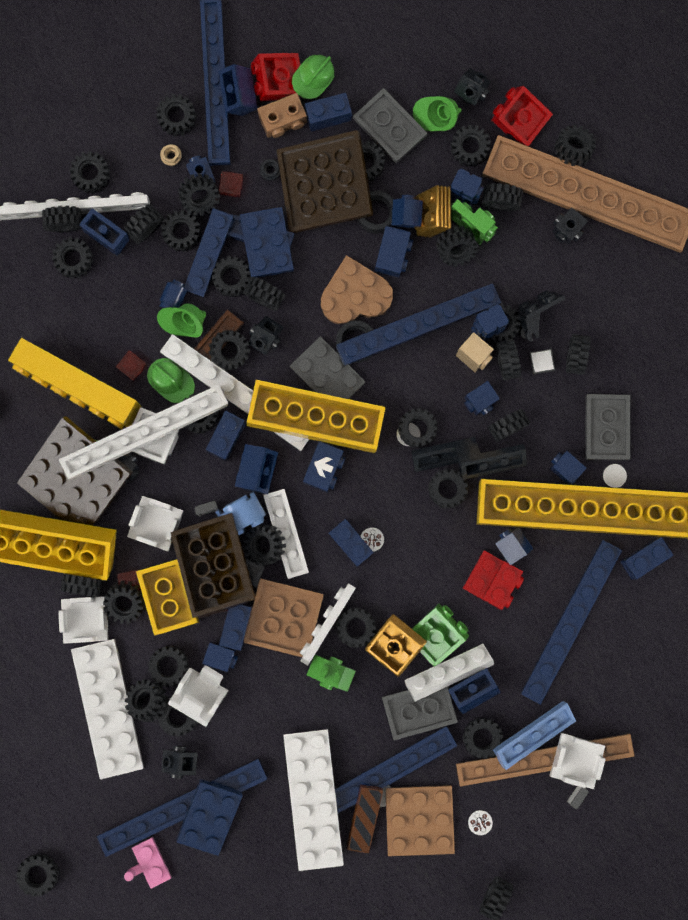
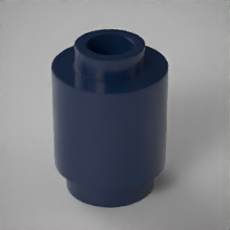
(172, 295)

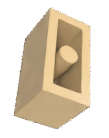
(475, 353)

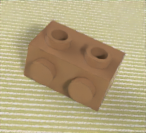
(282, 116)

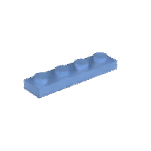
(534, 735)

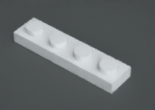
(282, 519)
(322, 630)
(449, 672)

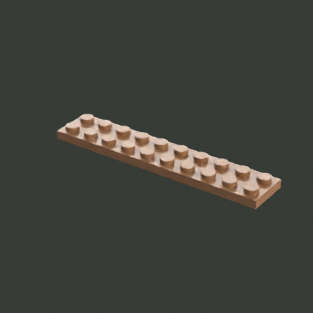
(588, 193)

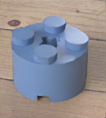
(245, 512)

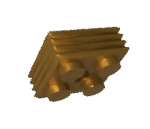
(435, 211)
(382, 645)

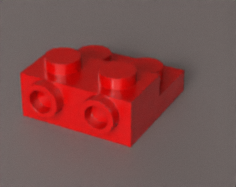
(274, 75)
(521, 115)
(493, 580)

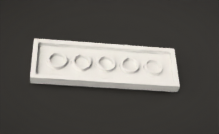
(104, 704)
(313, 800)

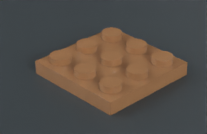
(283, 617)
(419, 820)

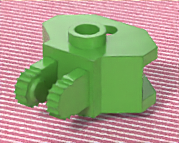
(331, 673)

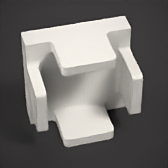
(160, 448)
(153, 523)
(83, 620)
(199, 694)
(578, 761)

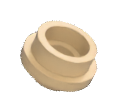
(171, 149)

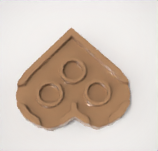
(354, 293)

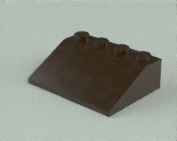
(212, 566)

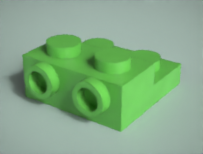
(480, 222)
(441, 634)

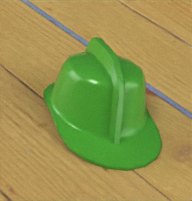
(313, 76)
(436, 113)
(182, 321)
(170, 380)

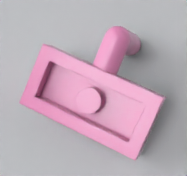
(150, 863)

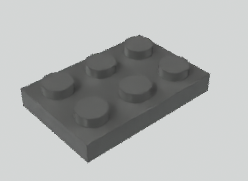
(390, 125)
(324, 371)
(607, 427)
(414, 717)

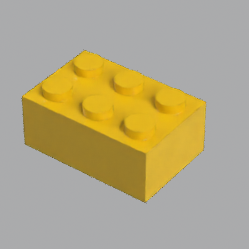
(165, 597)

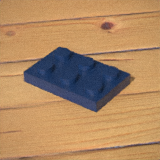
(266, 242)
(209, 817)

